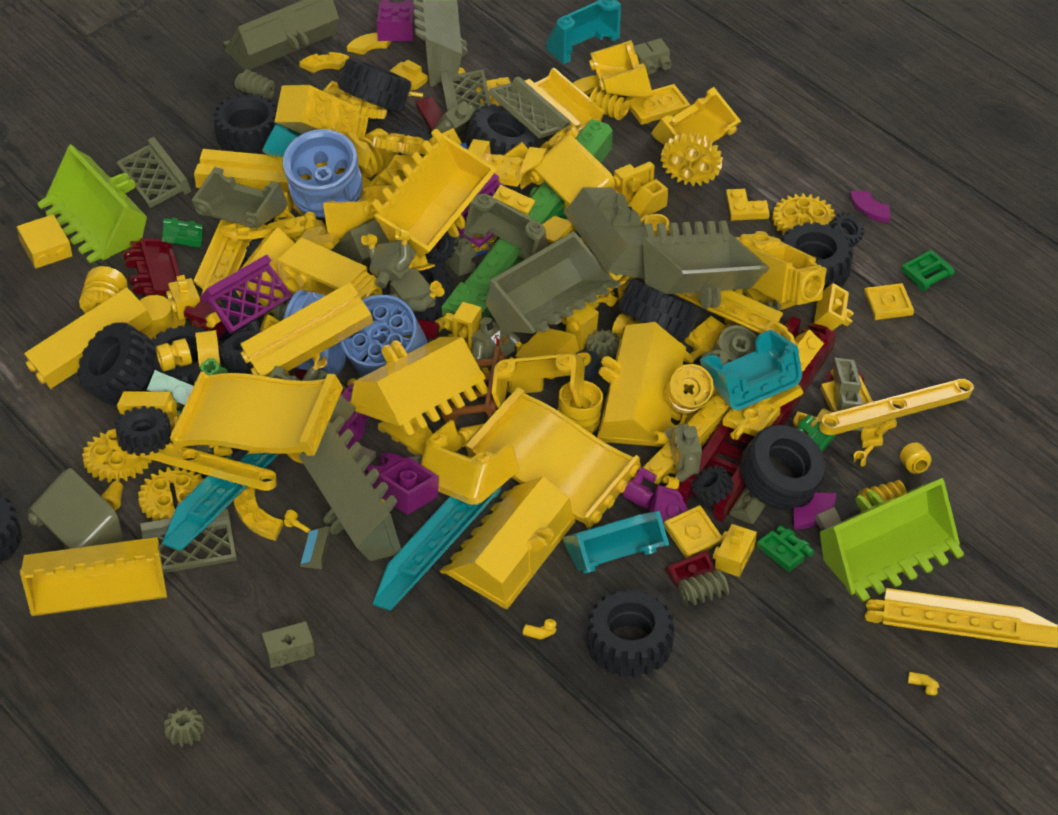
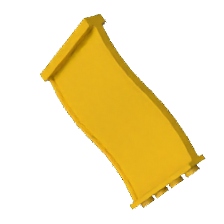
(257, 413)
(560, 451)

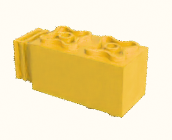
(309, 109)
(323, 271)
(791, 272)

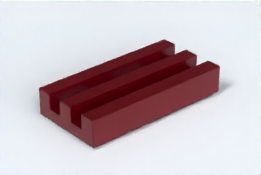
(819, 330)

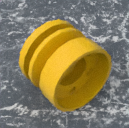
(379, 158)
(101, 285)
(691, 377)
(590, 413)

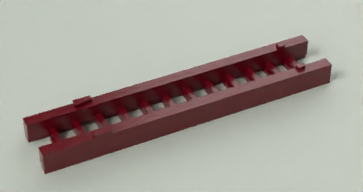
(718, 444)

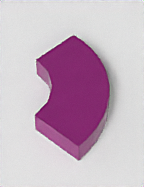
(864, 202)
(804, 516)

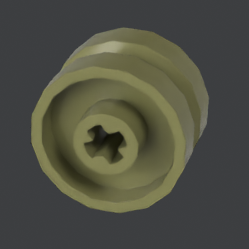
(736, 342)

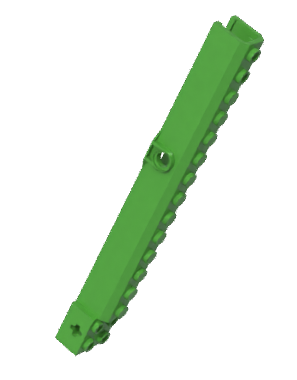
(596, 139)

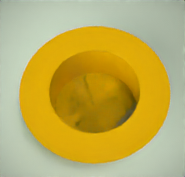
(161, 315)

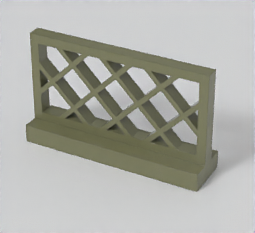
(450, 93)
(529, 100)
(165, 167)
(160, 527)

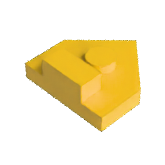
(411, 72)

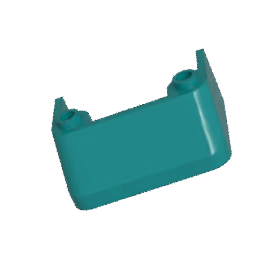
(616, 540)

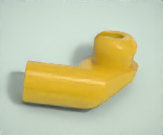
(541, 632)
(924, 680)

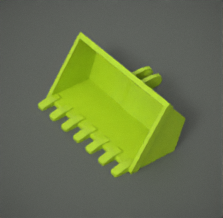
(94, 206)
(891, 538)

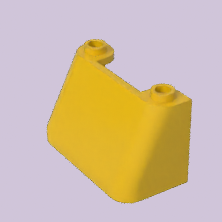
(621, 72)
(707, 116)
(570, 169)
(348, 215)

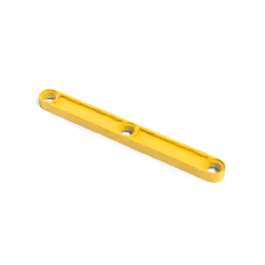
(884, 410)
(207, 464)

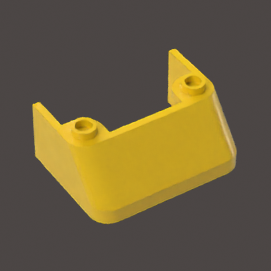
(537, 368)
(463, 477)

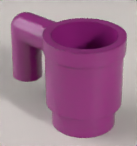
(638, 492)

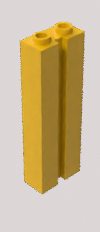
(246, 168)
(307, 332)
(60, 354)

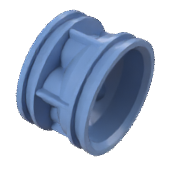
(325, 185)

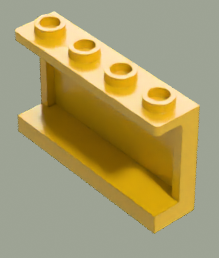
(567, 99)
(274, 246)

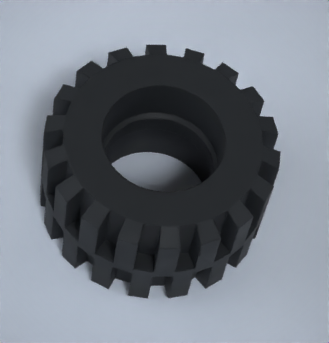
(231, 351)

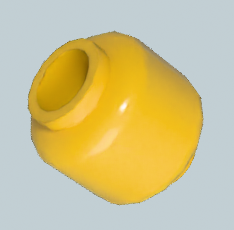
(915, 458)

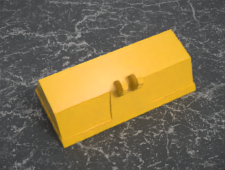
(432, 193)
(418, 383)
(637, 385)
(513, 541)
(93, 576)

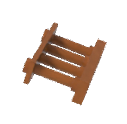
(490, 405)

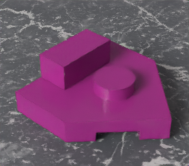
(668, 502)

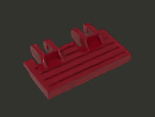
(154, 264)

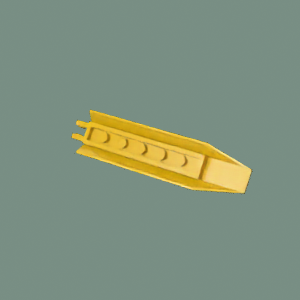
(221, 259)
(742, 311)
(962, 618)

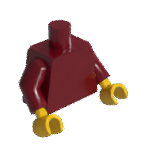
(205, 317)

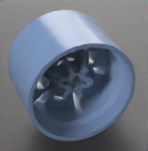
(386, 314)

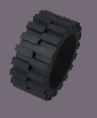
(240, 111)

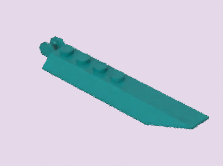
(206, 504)
(425, 549)

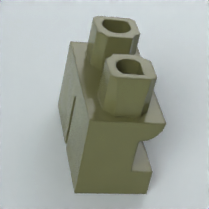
(653, 55)
(461, 259)

